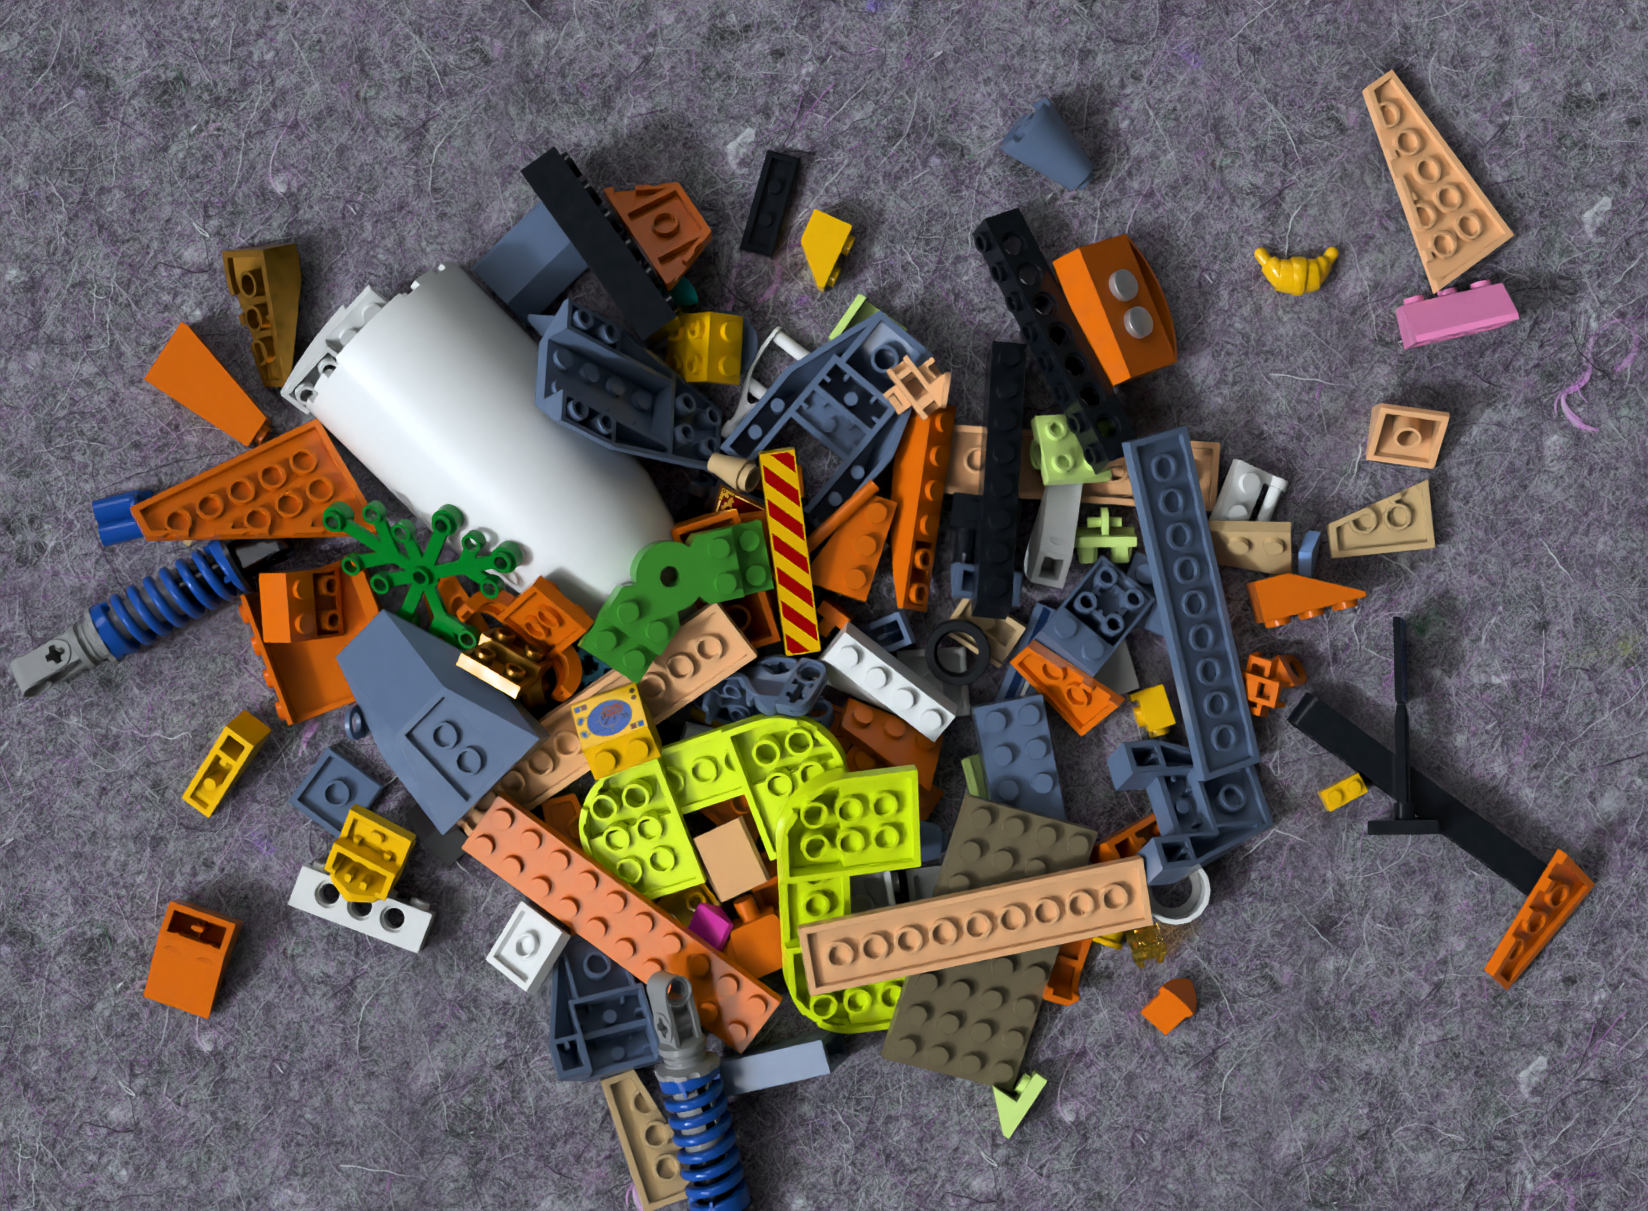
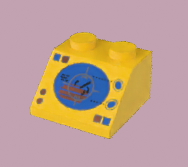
(616, 730)

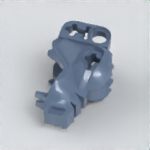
(769, 687)

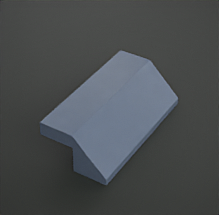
(532, 263)

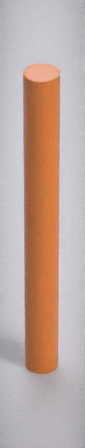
(839, 517)

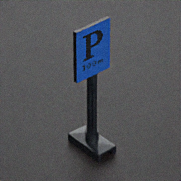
(1404, 817)

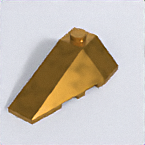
(268, 292)

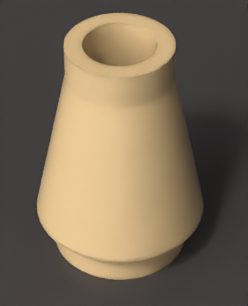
(737, 472)

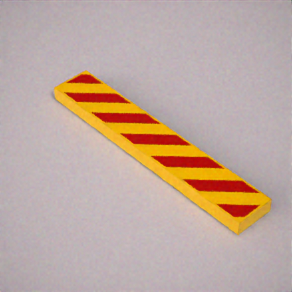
(789, 551)

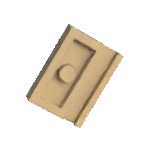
(1000, 633)

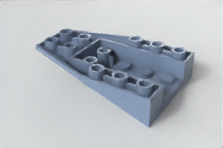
(433, 720)

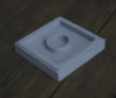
(333, 789)

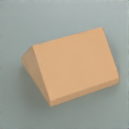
(1406, 435)
(730, 859)

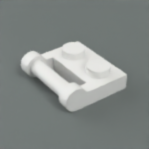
(1242, 491)

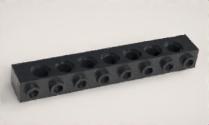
(1058, 323)

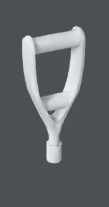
(753, 386)

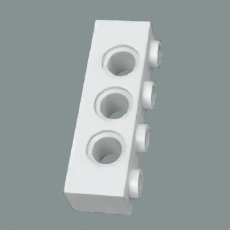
(411, 935)

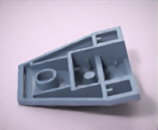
(598, 1016)

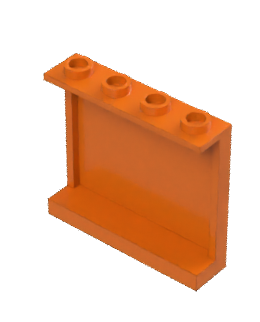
(307, 671)

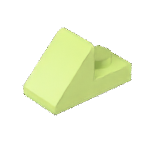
(1012, 1109)

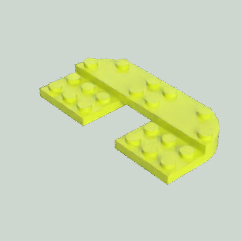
(637, 818)
(824, 835)

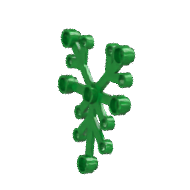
(421, 568)

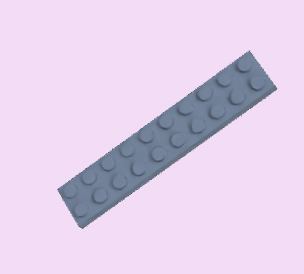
(1191, 602)

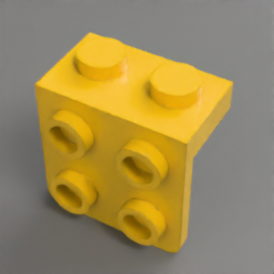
(707, 348)

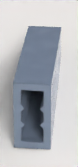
(783, 1062)

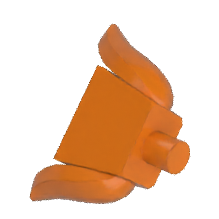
(755, 938)

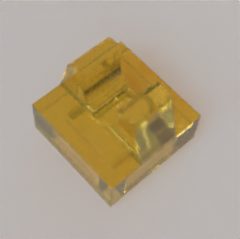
(1146, 944)

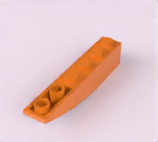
(919, 492)

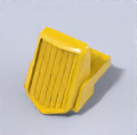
(368, 856)

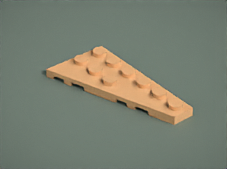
(1441, 200)

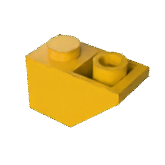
(823, 245)

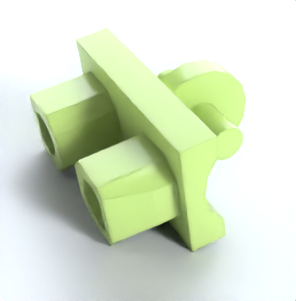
(1104, 532)

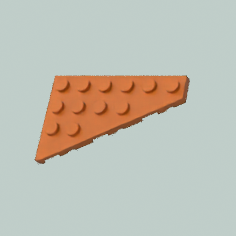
(258, 494)

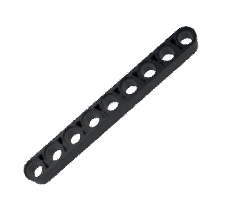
(1431, 801)

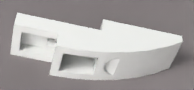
(328, 344)

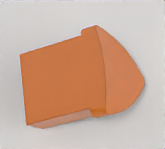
(1171, 1004)

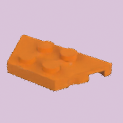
(662, 226)

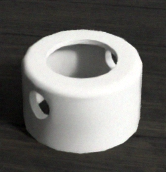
(1191, 909)

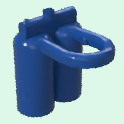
(115, 519)

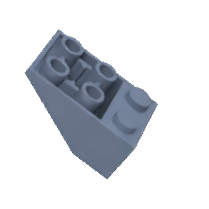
(1095, 617)

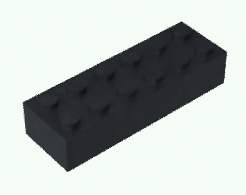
(597, 241)

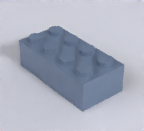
(1018, 754)

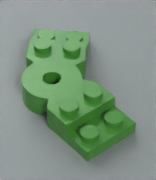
(643, 615)

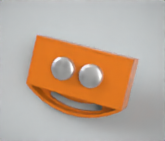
(1119, 308)

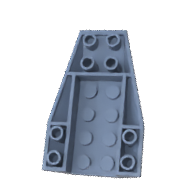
(621, 393)

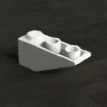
(1053, 535)

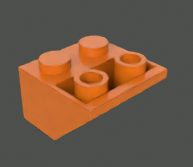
(301, 605)

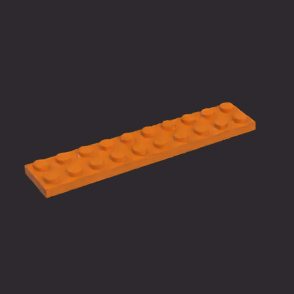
(618, 918)

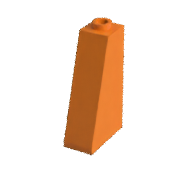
(203, 384)

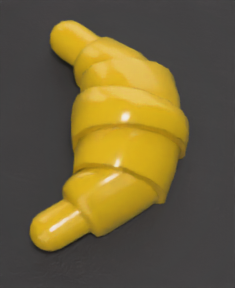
(1296, 274)

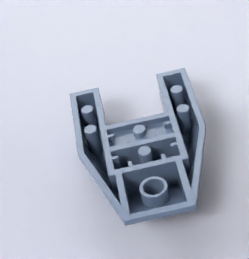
(840, 403)

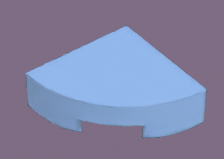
(1308, 554)

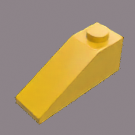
(226, 762)

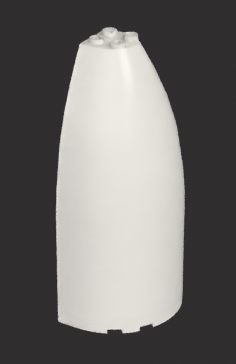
(447, 414)

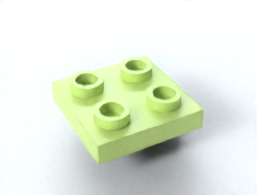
(1059, 453)

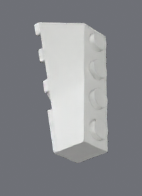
(875, 676)

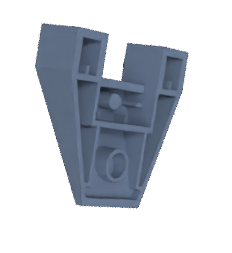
(1194, 817)

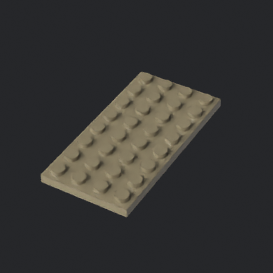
(981, 1014)

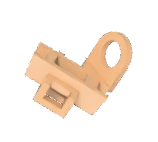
(912, 393)

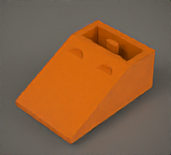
(1289, 594)
(191, 957)

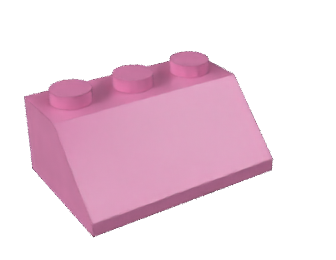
(1455, 314)

